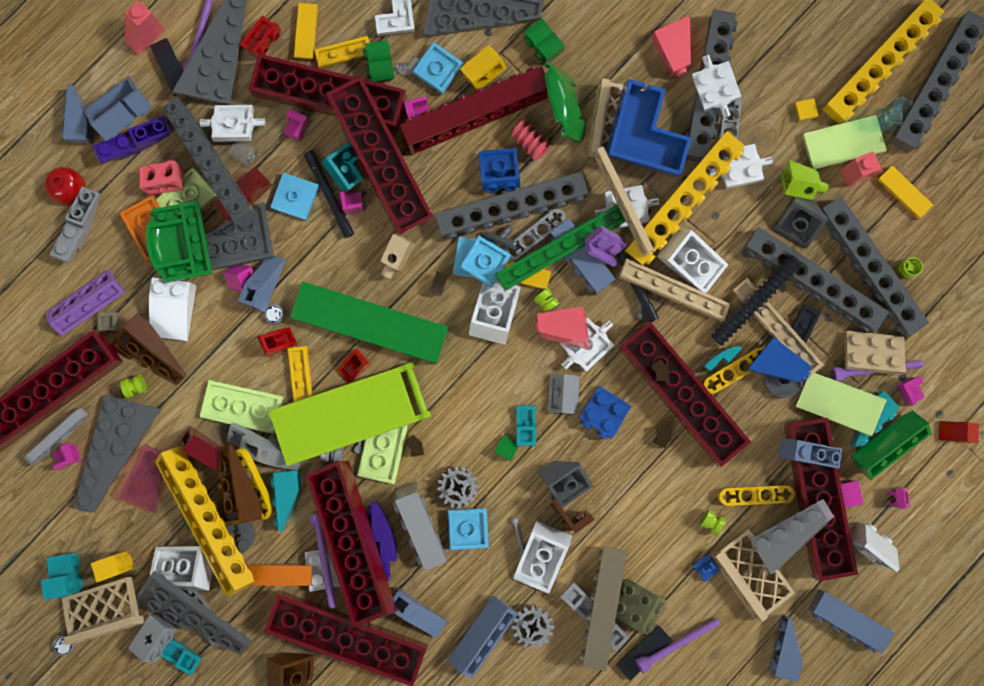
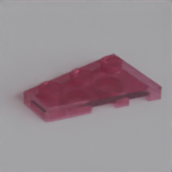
(144, 480)

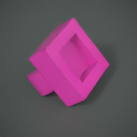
(902, 498)

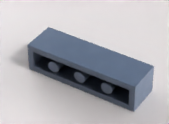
(585, 266)
(851, 621)
(482, 637)

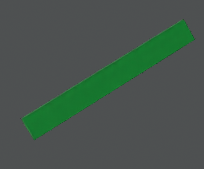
(557, 249)

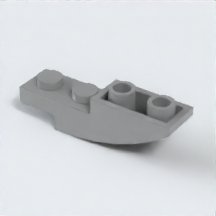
(78, 225)
(261, 449)

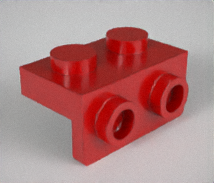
(261, 37)

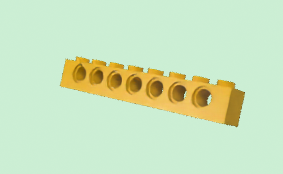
(930, 14)
(728, 144)
(221, 565)

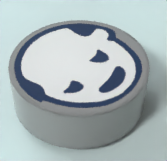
(274, 314)
(60, 647)

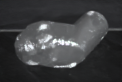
(406, 68)

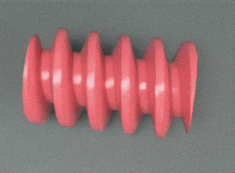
(530, 140)

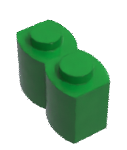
(543, 41)
(379, 61)

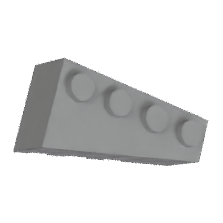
(419, 526)
(788, 537)

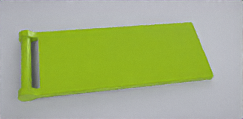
(347, 415)

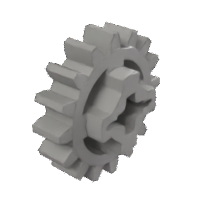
(447, 492)
(541, 630)

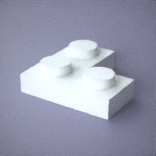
(397, 22)

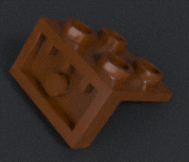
(581, 519)

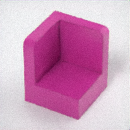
(416, 107)
(296, 126)
(352, 202)
(237, 276)
(910, 390)
(66, 456)
(851, 493)

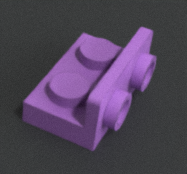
(604, 245)

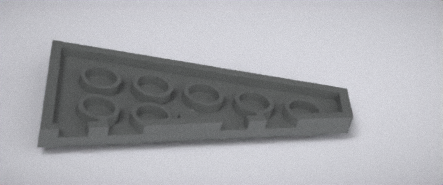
(469, 15)
(214, 62)
(235, 246)
(114, 442)
(186, 612)

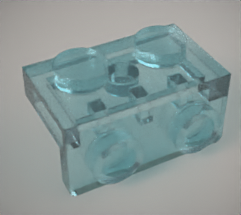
(892, 114)

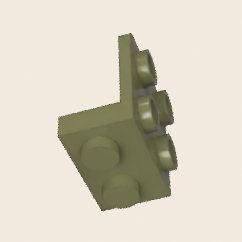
(639, 607)

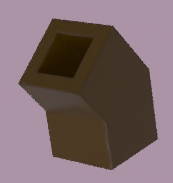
(438, 283)
(660, 371)
(663, 436)
(415, 445)

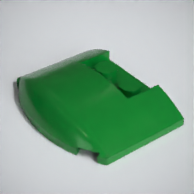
(564, 103)
(178, 242)

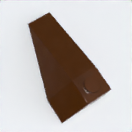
(142, 342)

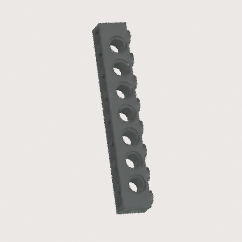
(725, 22)
(974, 27)
(210, 163)
(574, 182)
(882, 270)
(874, 313)

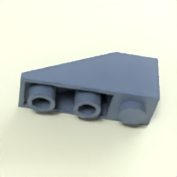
(76, 123)
(261, 285)
(810, 453)
(418, 614)
(787, 657)

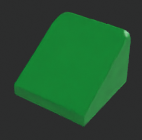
(506, 448)

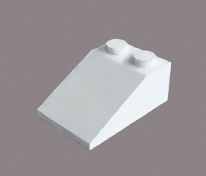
(692, 259)
(171, 308)
(494, 313)
(875, 547)
(542, 557)
(183, 567)

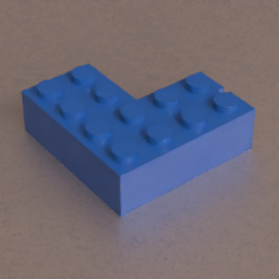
(635, 134)

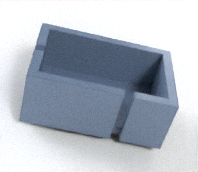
(117, 108)

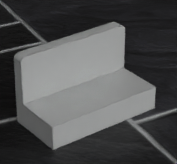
(563, 393)

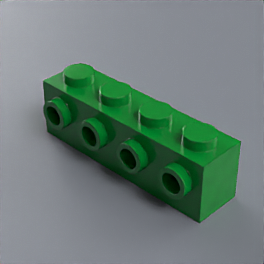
(891, 444)

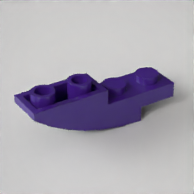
(134, 141)
(383, 533)

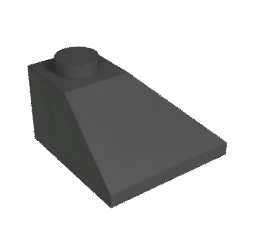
(801, 221)
(565, 480)

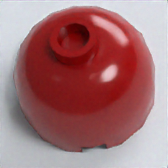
(63, 185)

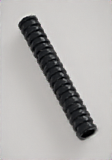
(757, 299)

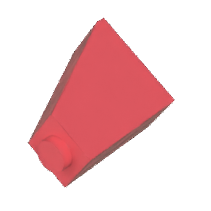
(141, 27)
(674, 46)
(861, 169)
(564, 326)

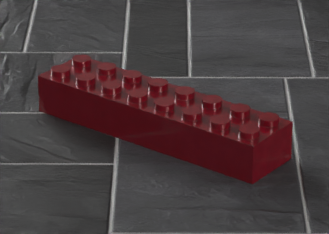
(307, 85)
(475, 110)
(378, 155)
(55, 385)
(685, 396)
(351, 543)
(831, 548)
(333, 635)

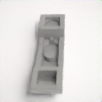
(581, 603)

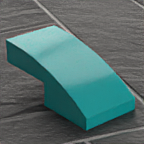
(726, 356)
(526, 425)
(182, 656)

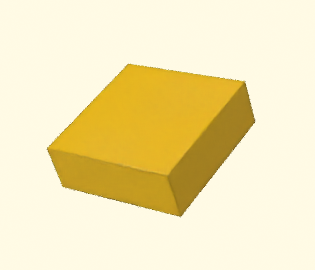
(806, 109)

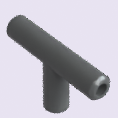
(502, 238)

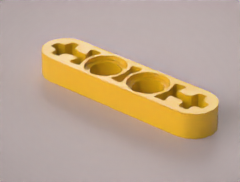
(734, 368)
(257, 483)
(756, 495)

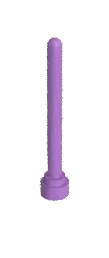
(201, 28)
(840, 374)
(314, 520)
(646, 662)

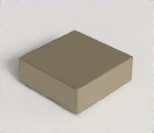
(108, 321)

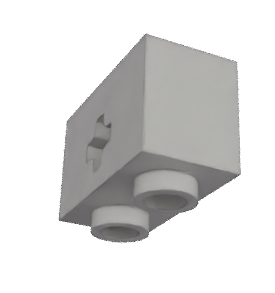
(152, 638)

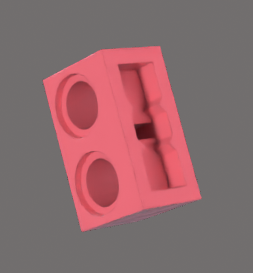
(161, 178)

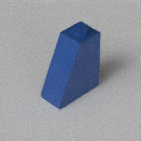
(780, 363)

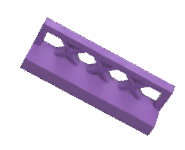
(85, 303)

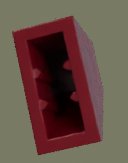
(200, 448)

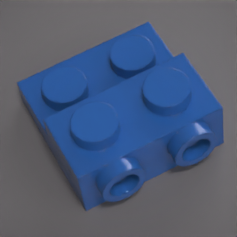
(499, 170)
(604, 413)

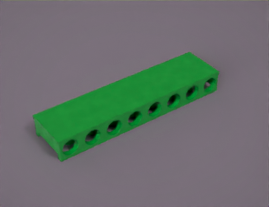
(369, 322)

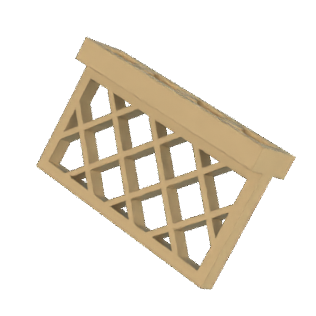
(600, 114)
(742, 588)
(101, 628)

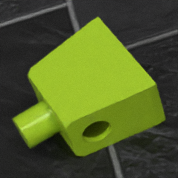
(802, 181)

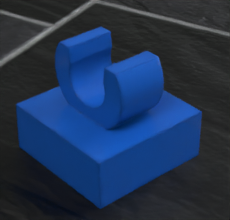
(705, 567)

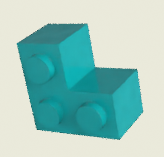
(341, 167)
(63, 576)

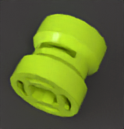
(913, 265)
(546, 301)
(133, 386)
(712, 522)

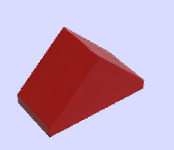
(277, 341)
(353, 365)
(958, 431)

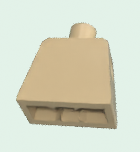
(402, 249)

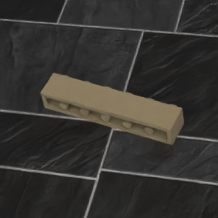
(604, 608)

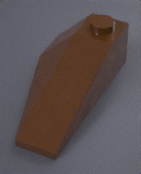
(239, 499)
(290, 669)

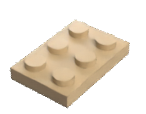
(874, 352)

